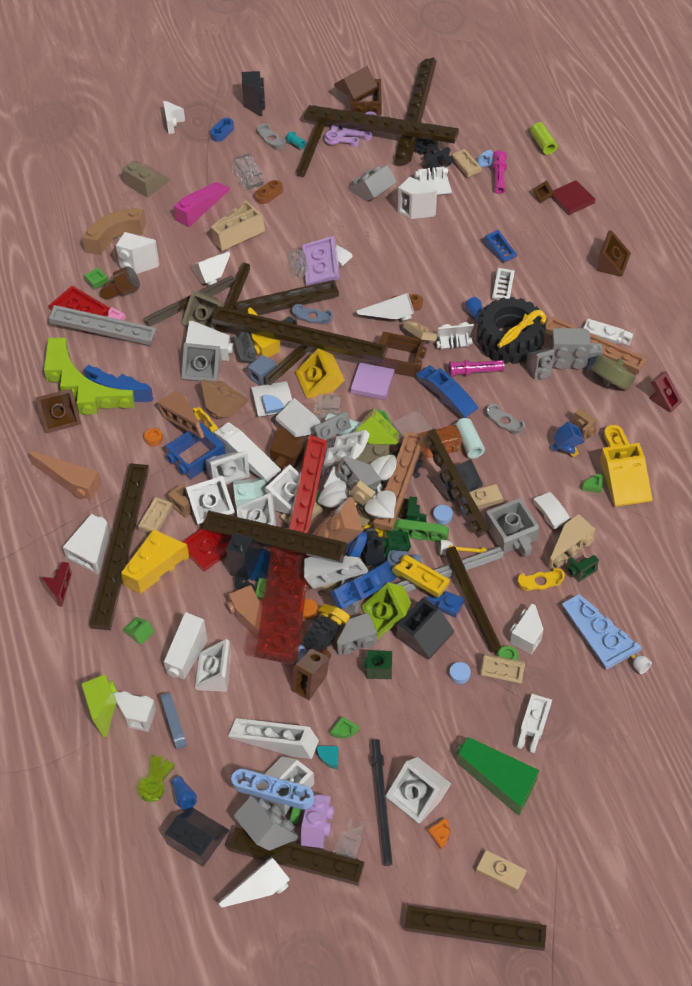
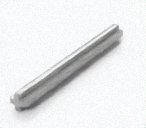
(469, 563)

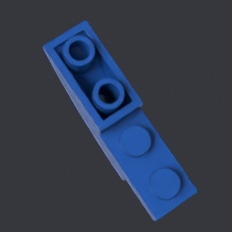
(448, 389)
(141, 391)
(363, 585)

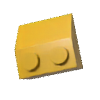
(319, 374)

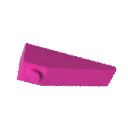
(197, 203)

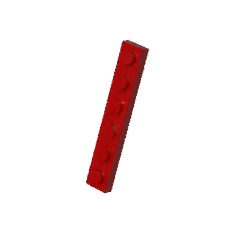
(307, 484)

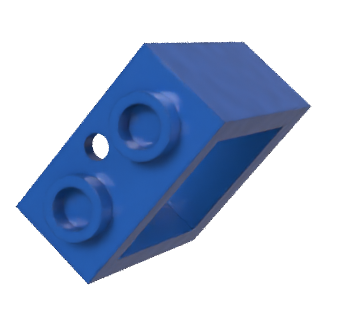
(186, 441)

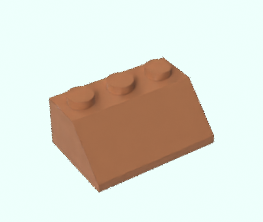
(341, 524)

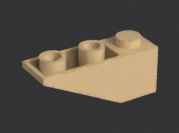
(573, 537)

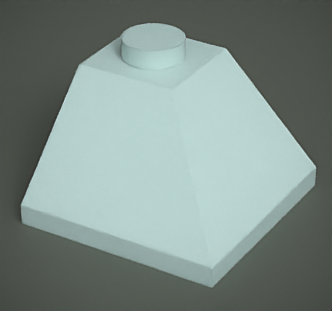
(249, 490)

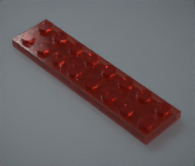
(282, 607)

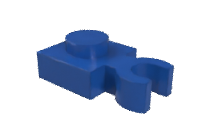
(448, 603)

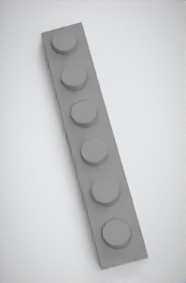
(102, 325)

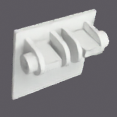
(436, 179)
(448, 333)

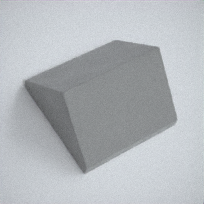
(201, 362)

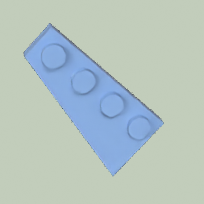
(600, 633)

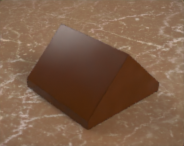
(357, 84)
(613, 256)
(58, 410)

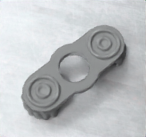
(265, 132)
(495, 414)

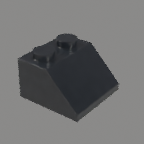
(195, 835)

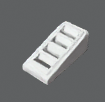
(505, 274)

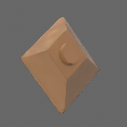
(221, 398)

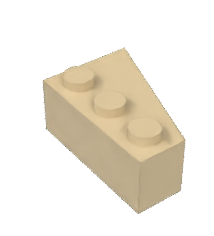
(238, 227)

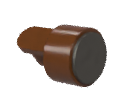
(123, 282)

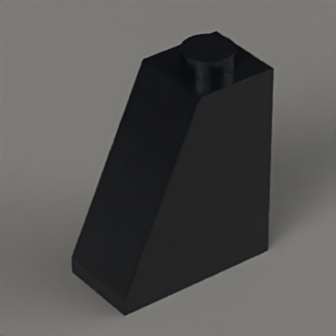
(242, 555)

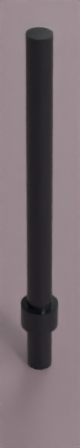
(377, 762)

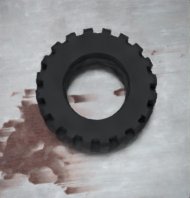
(509, 314)

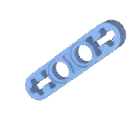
(272, 789)

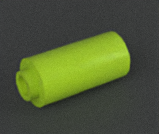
(543, 138)

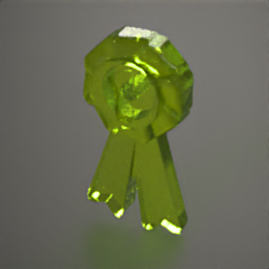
(152, 788)

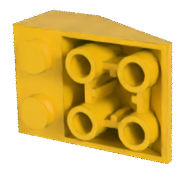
(626, 474)

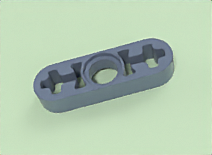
(173, 720)

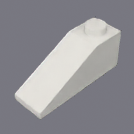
(392, 308)
(323, 572)
(260, 883)

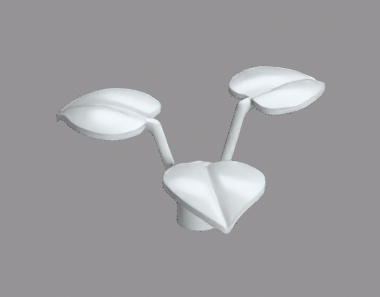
(380, 505)

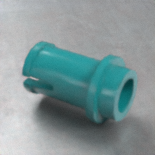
(292, 138)

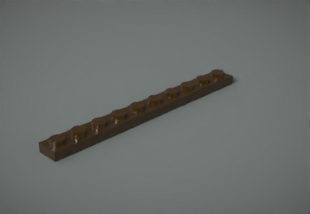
(416, 109)
(381, 124)
(299, 334)
(119, 547)

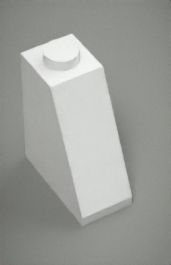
(204, 335)
(89, 544)
(186, 646)

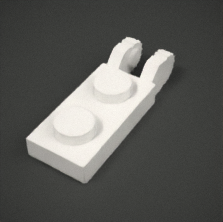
(534, 720)

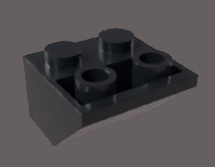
(253, 91)
(424, 628)

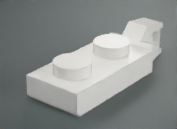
(608, 332)

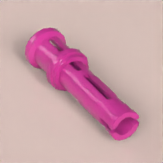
(499, 167)
(467, 367)

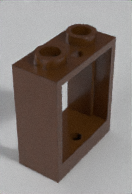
(369, 106)
(407, 344)

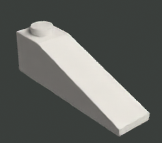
(237, 441)
(277, 737)

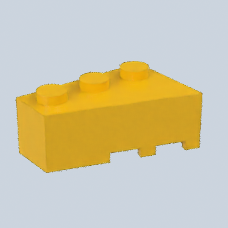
(152, 560)

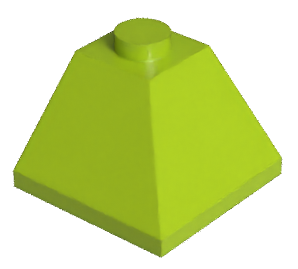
(379, 428)
(387, 607)
(101, 701)

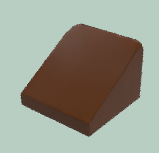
(543, 191)

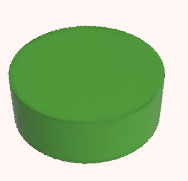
(508, 652)
(295, 816)

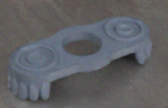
(302, 314)

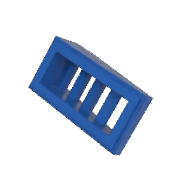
(496, 236)

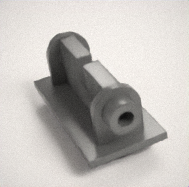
(245, 346)

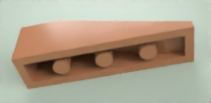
(177, 410)
(75, 478)
(246, 608)

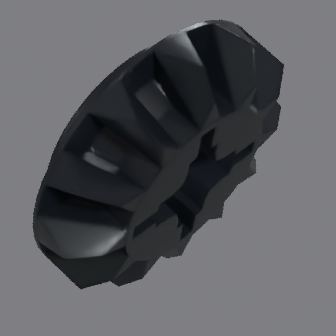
(419, 147)

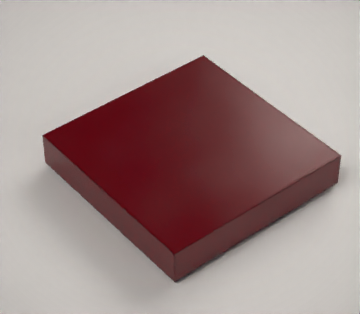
(573, 197)

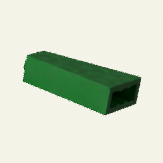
(499, 773)

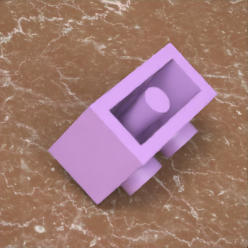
(315, 822)

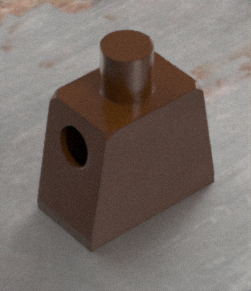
(287, 449)
(310, 672)

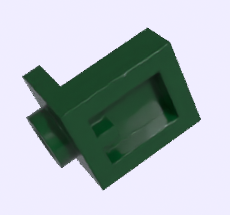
(414, 511)
(396, 541)
(584, 569)

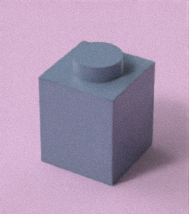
(260, 368)

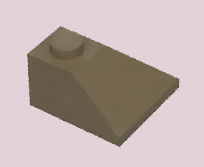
(201, 309)

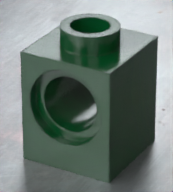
(383, 671)

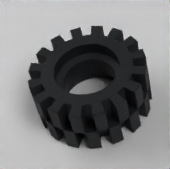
(320, 634)

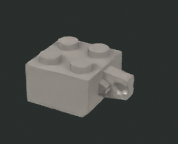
(573, 348)
(512, 527)

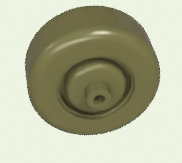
(613, 372)

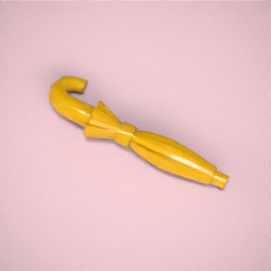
(527, 320)

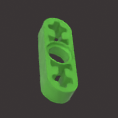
(428, 532)

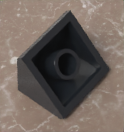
(468, 474)

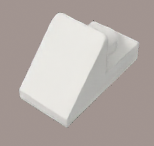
(173, 115)

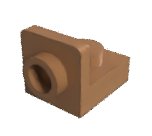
(585, 423)
(179, 500)

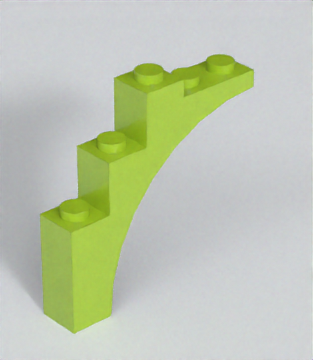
(88, 393)

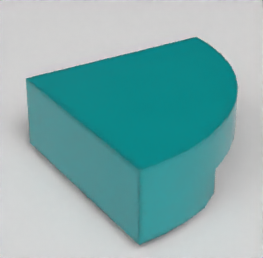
(328, 755)

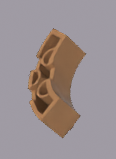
(106, 228)

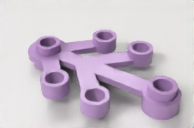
(333, 137)

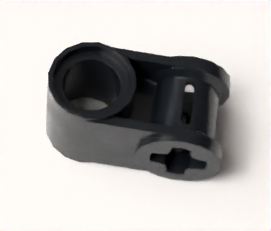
(374, 548)

